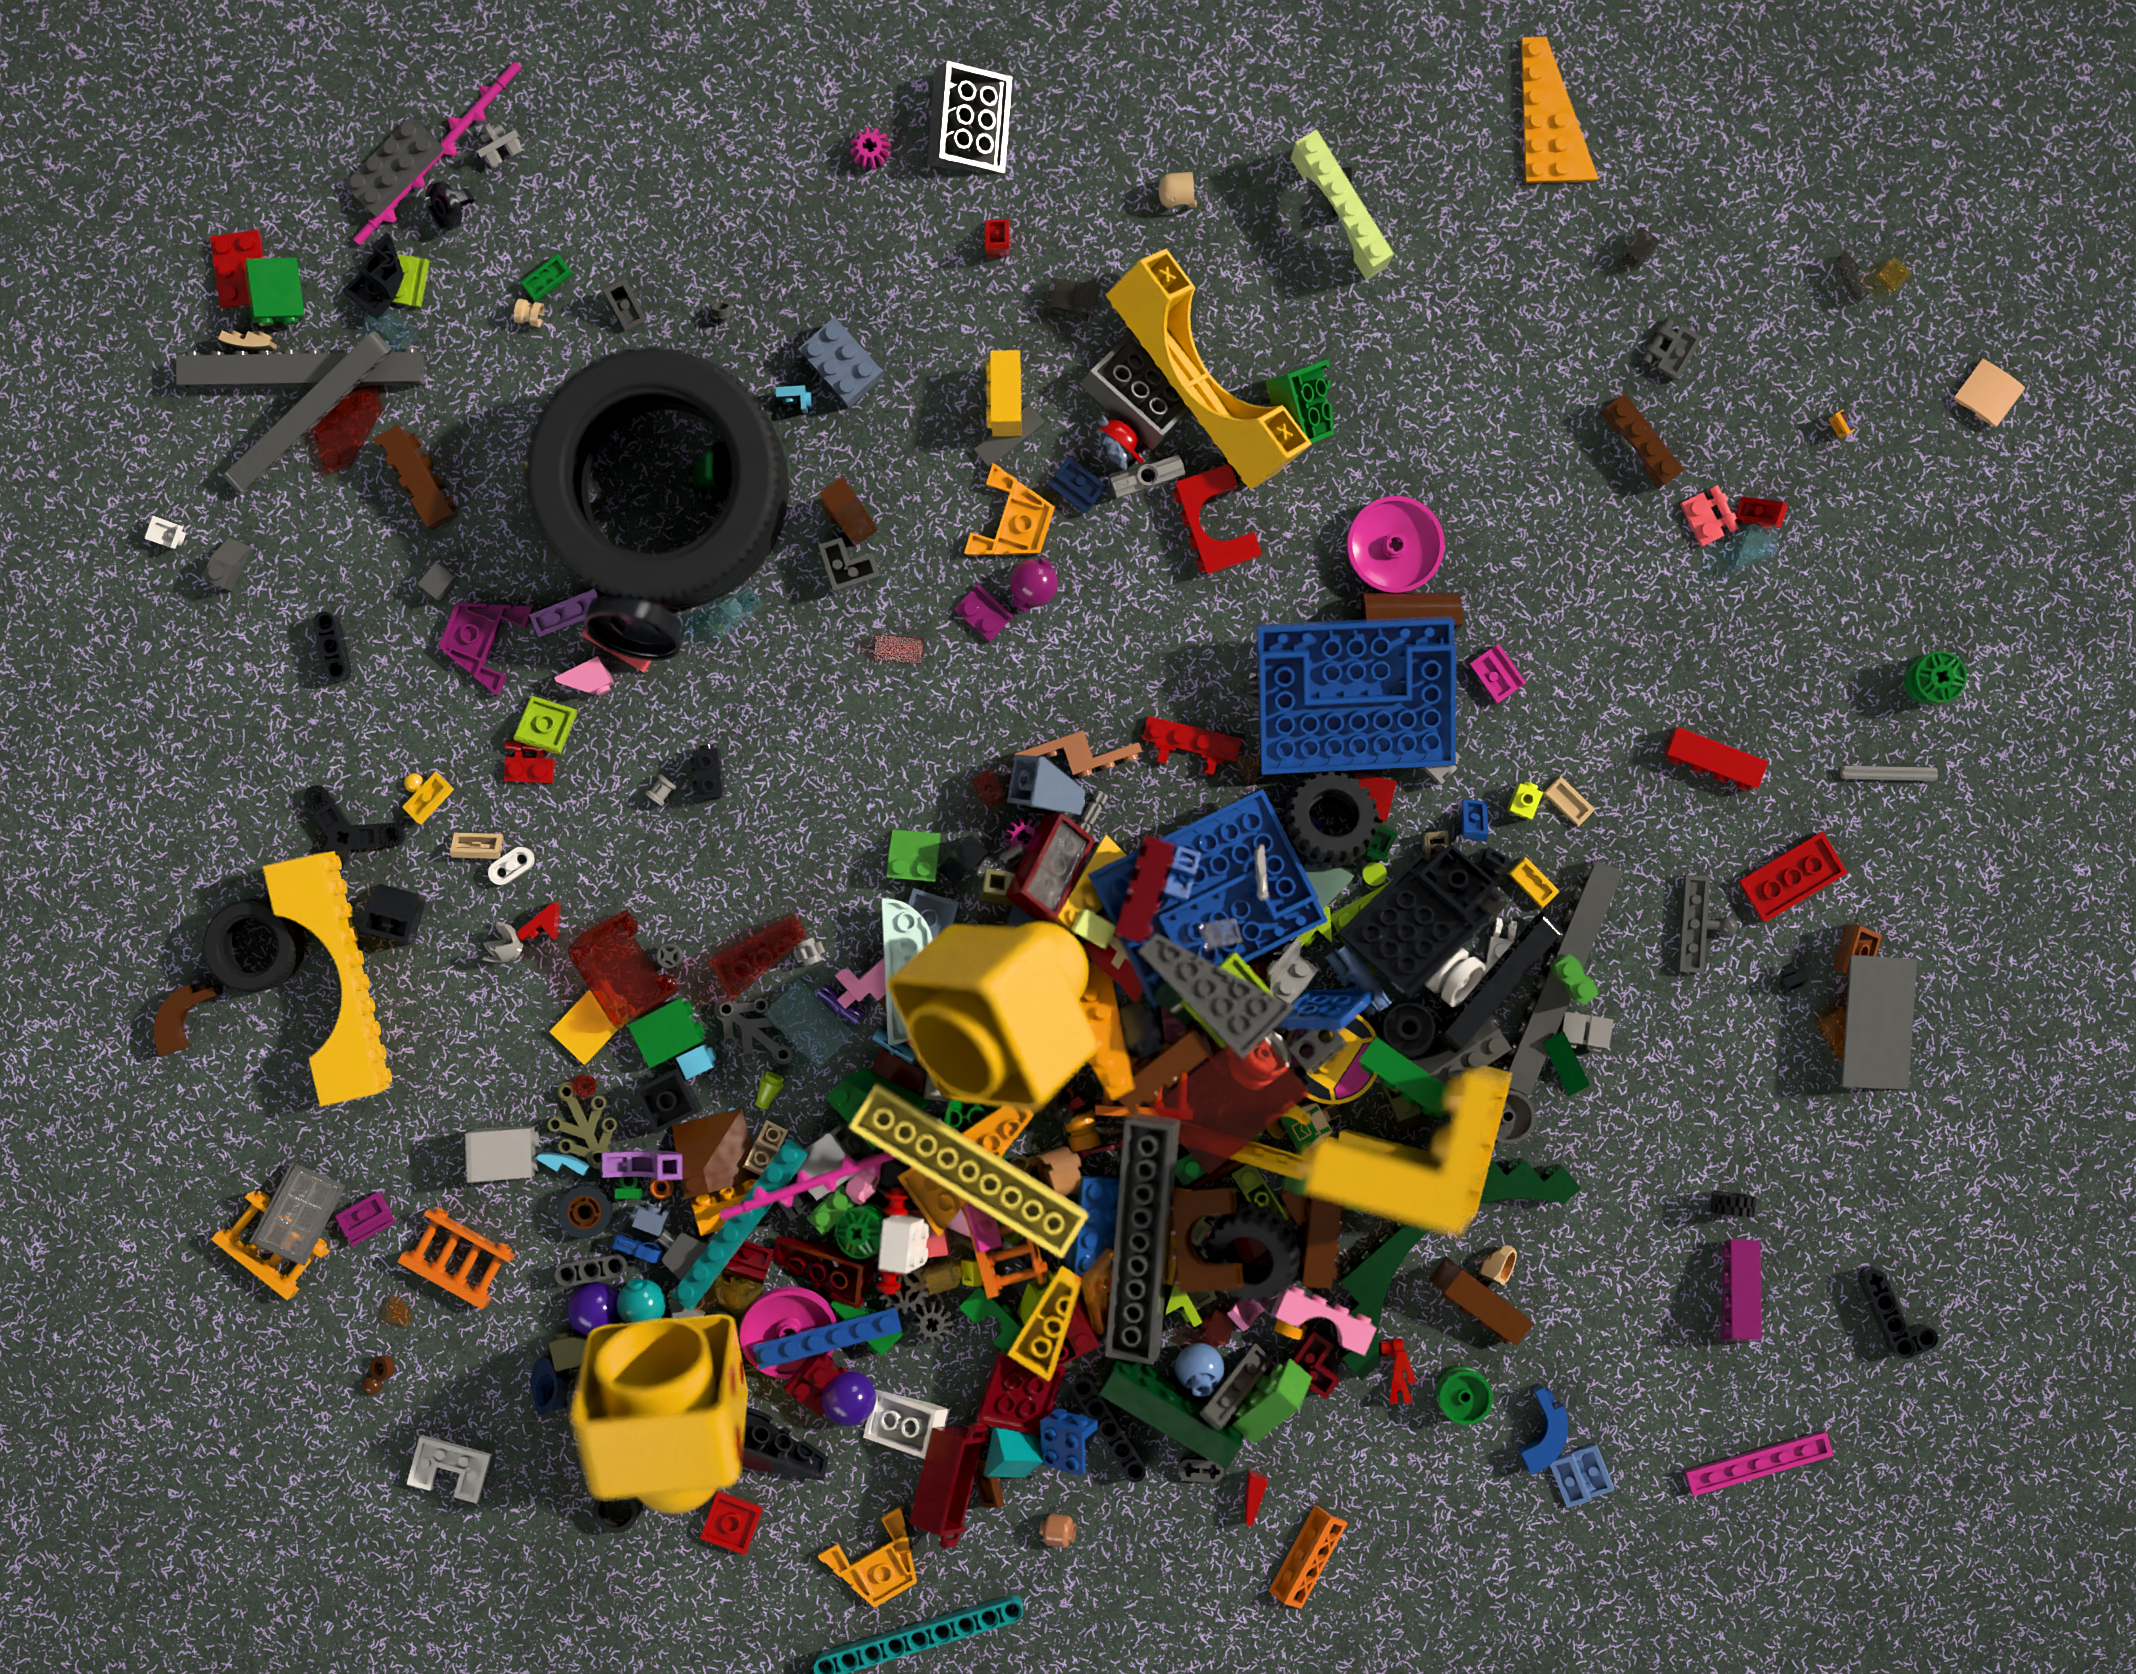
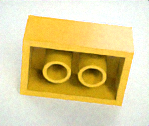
(1004, 393)

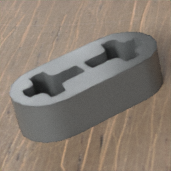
(1199, 1476)

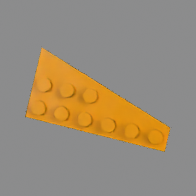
(1102, 1013)
(993, 1133)

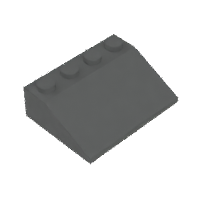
(969, 118)
(1136, 391)

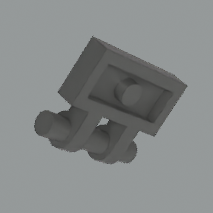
(1678, 352)

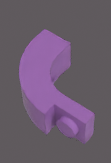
(642, 1163)

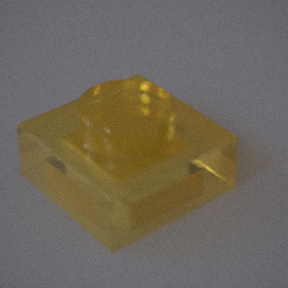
(1893, 274)

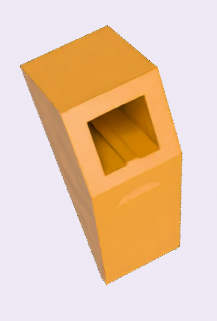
(708, 1206)

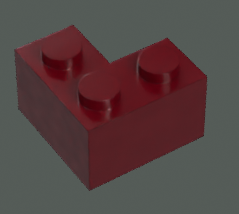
(1310, 1355)

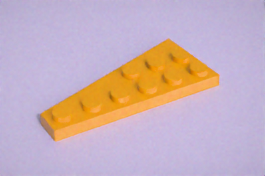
(1551, 132)

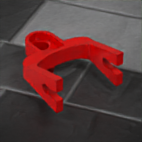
(1400, 1364)

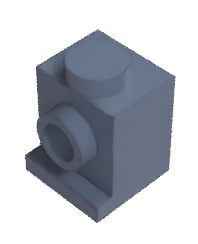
(650, 1218)

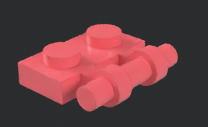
(1702, 518)

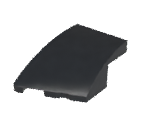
(377, 279)

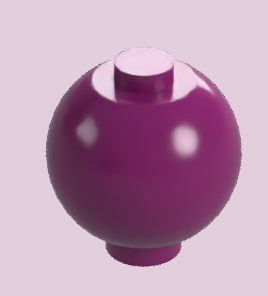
(1033, 583)

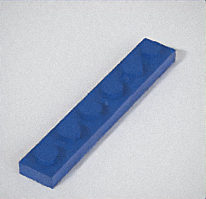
(827, 1337)

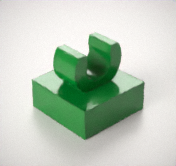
(629, 1191)

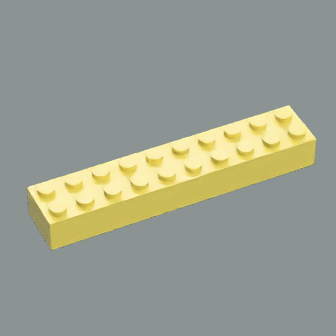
(969, 1170)

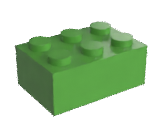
(1272, 1400)

